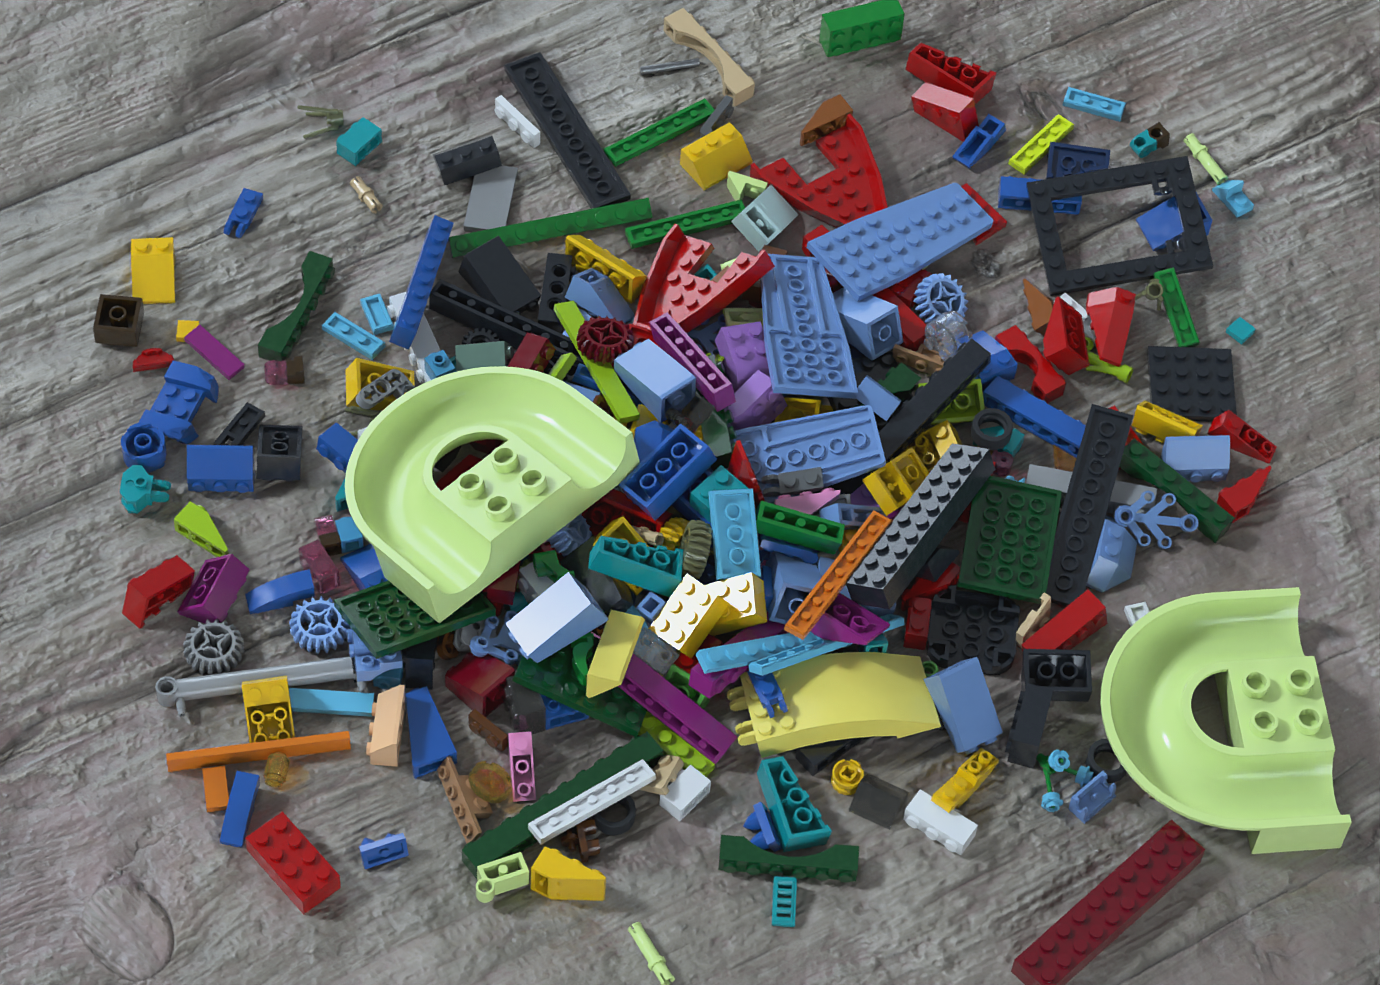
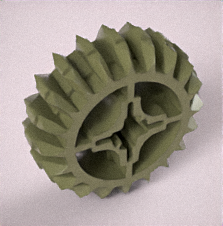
(696, 548)

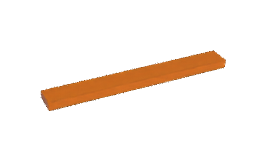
(836, 576)
(257, 751)

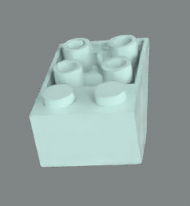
(764, 218)

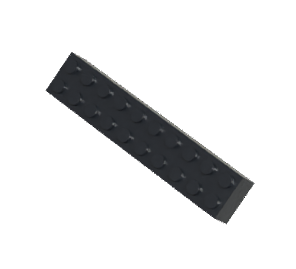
(920, 526)

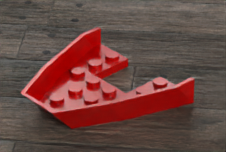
(840, 195)
(690, 298)

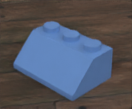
(1198, 457)

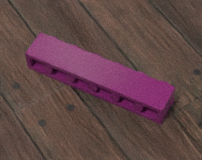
(683, 349)
(715, 682)
(676, 710)

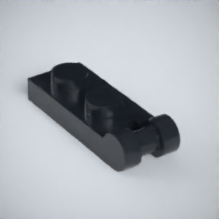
(241, 426)

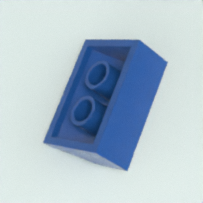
(220, 468)

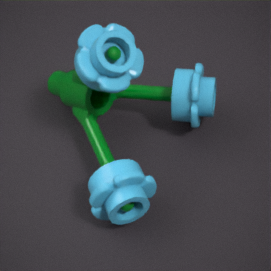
(1059, 762)

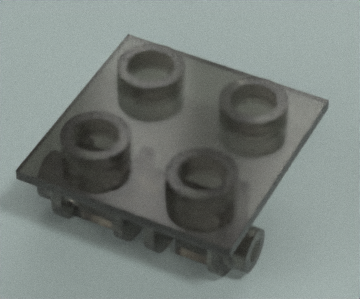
(692, 415)

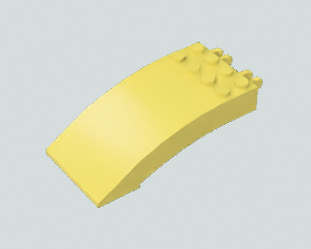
(838, 700)

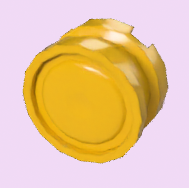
(846, 776)

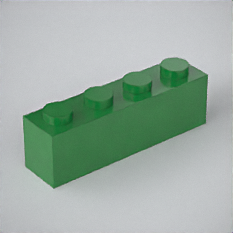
(799, 527)

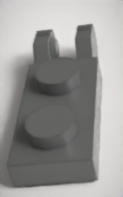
(794, 482)

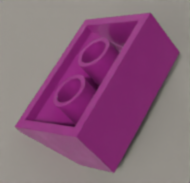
(214, 589)

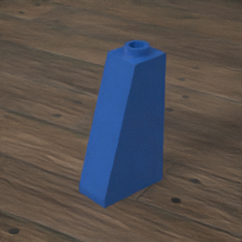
(427, 733)

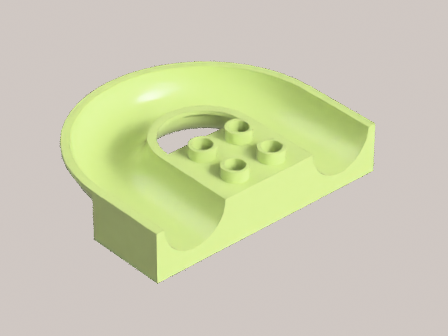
(461, 539)
(1274, 712)

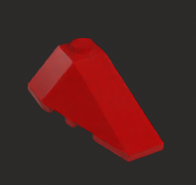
(1111, 319)
(743, 471)

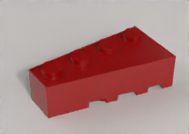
(949, 72)
(1071, 625)

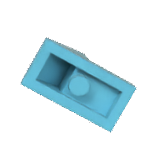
(1232, 196)

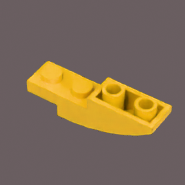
(965, 781)

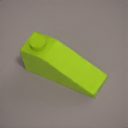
(199, 528)

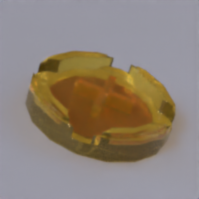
(490, 782)

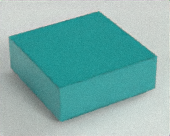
(1240, 330)

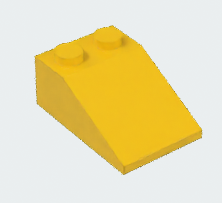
(153, 269)
(362, 373)

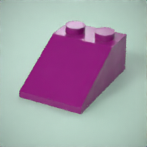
(849, 623)

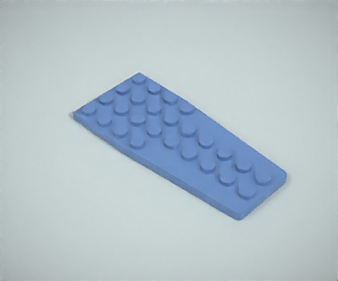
(899, 239)
(804, 331)
(837, 441)

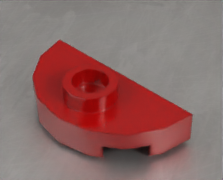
(152, 359)

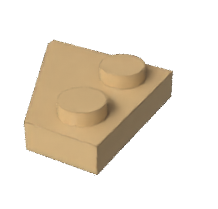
(1034, 620)
(665, 771)

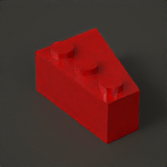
(946, 109)
(155, 588)

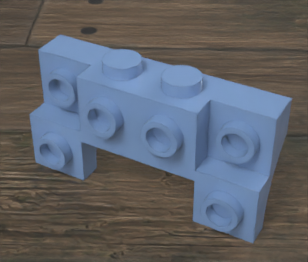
(365, 663)

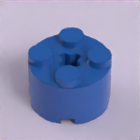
(144, 447)

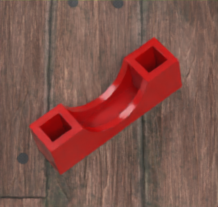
(1047, 382)

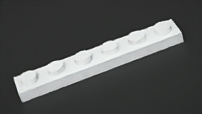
(591, 801)

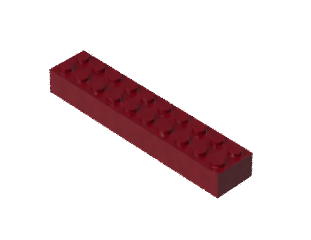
(1109, 908)

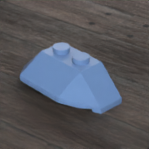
(1112, 557)

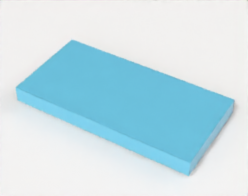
(734, 533)

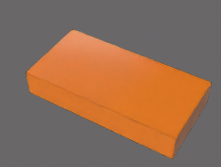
(215, 788)

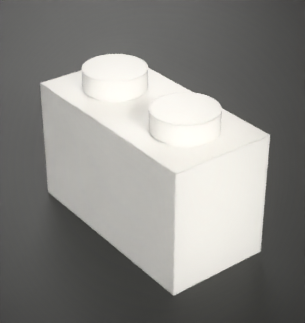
(685, 792)

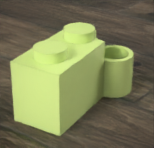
(501, 876)

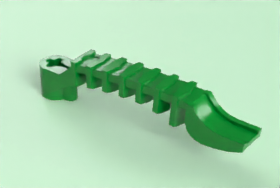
(547, 565)

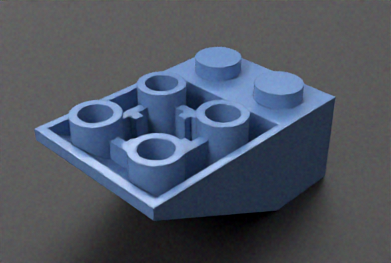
(598, 296)

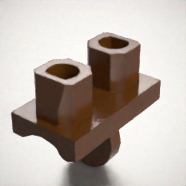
(585, 847)

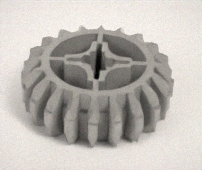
(209, 658)

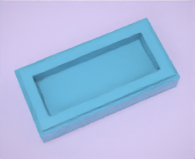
(377, 314)

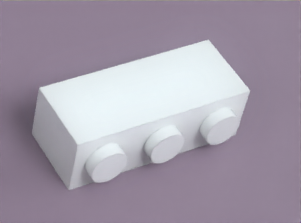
(947, 828)

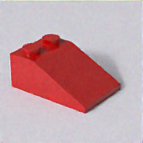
(1065, 338)

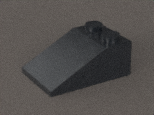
(279, 452)

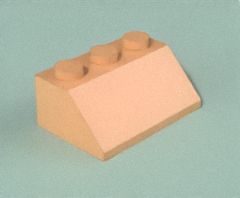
(387, 727)

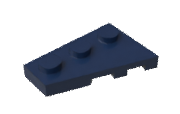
(1075, 159)

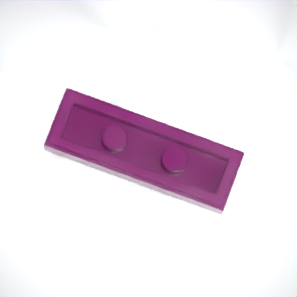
(214, 352)

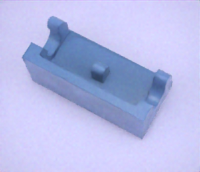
(877, 397)
(1092, 798)

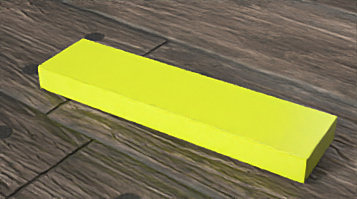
(1039, 144)

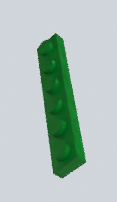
(659, 132)
(689, 223)

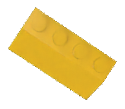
(589, 255)

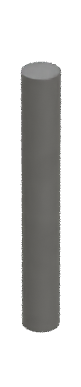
(669, 66)

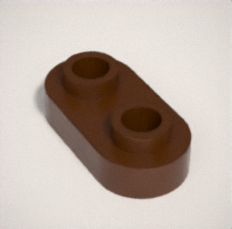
(445, 646)

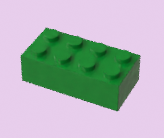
(861, 27)

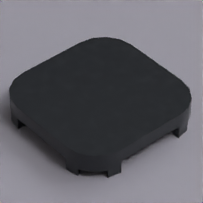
(973, 626)

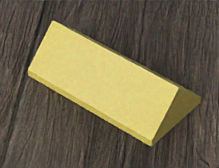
(613, 652)

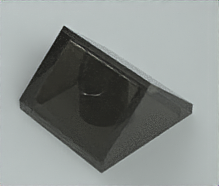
(878, 801)

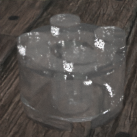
(947, 334)

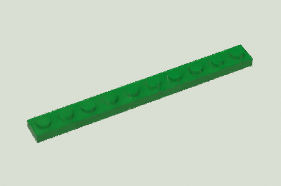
(554, 226)

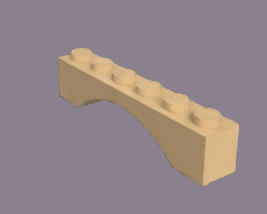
(686, 31)

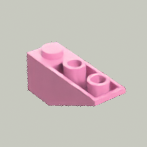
(809, 502)
(521, 766)

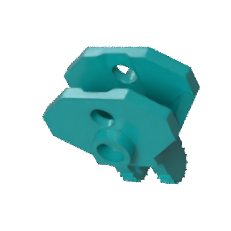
(141, 489)

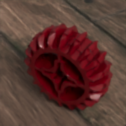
(604, 339)

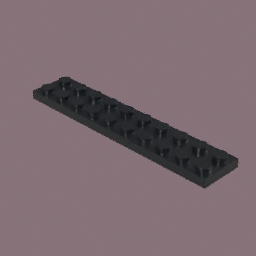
(567, 131)
(1086, 503)

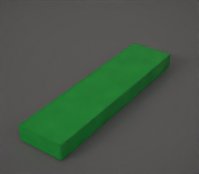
(1177, 309)

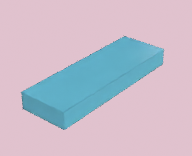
(1094, 104)
(353, 336)

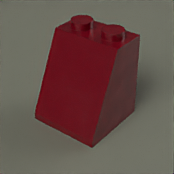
(479, 682)

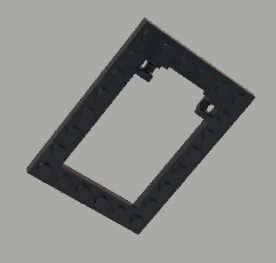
(1178, 178)

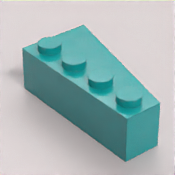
(637, 564)
(792, 812)

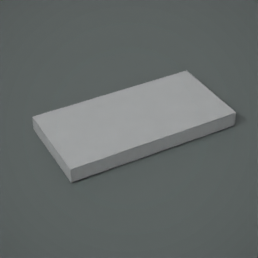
(490, 199)

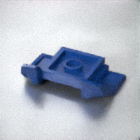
(180, 400)

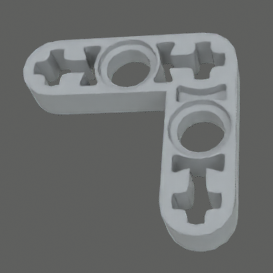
(397, 388)

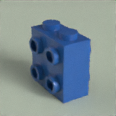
(560, 714)

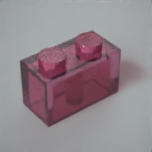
(322, 569)

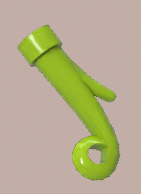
(1122, 372)

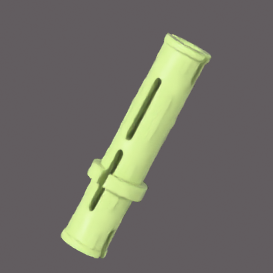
(1200, 153)
(655, 961)

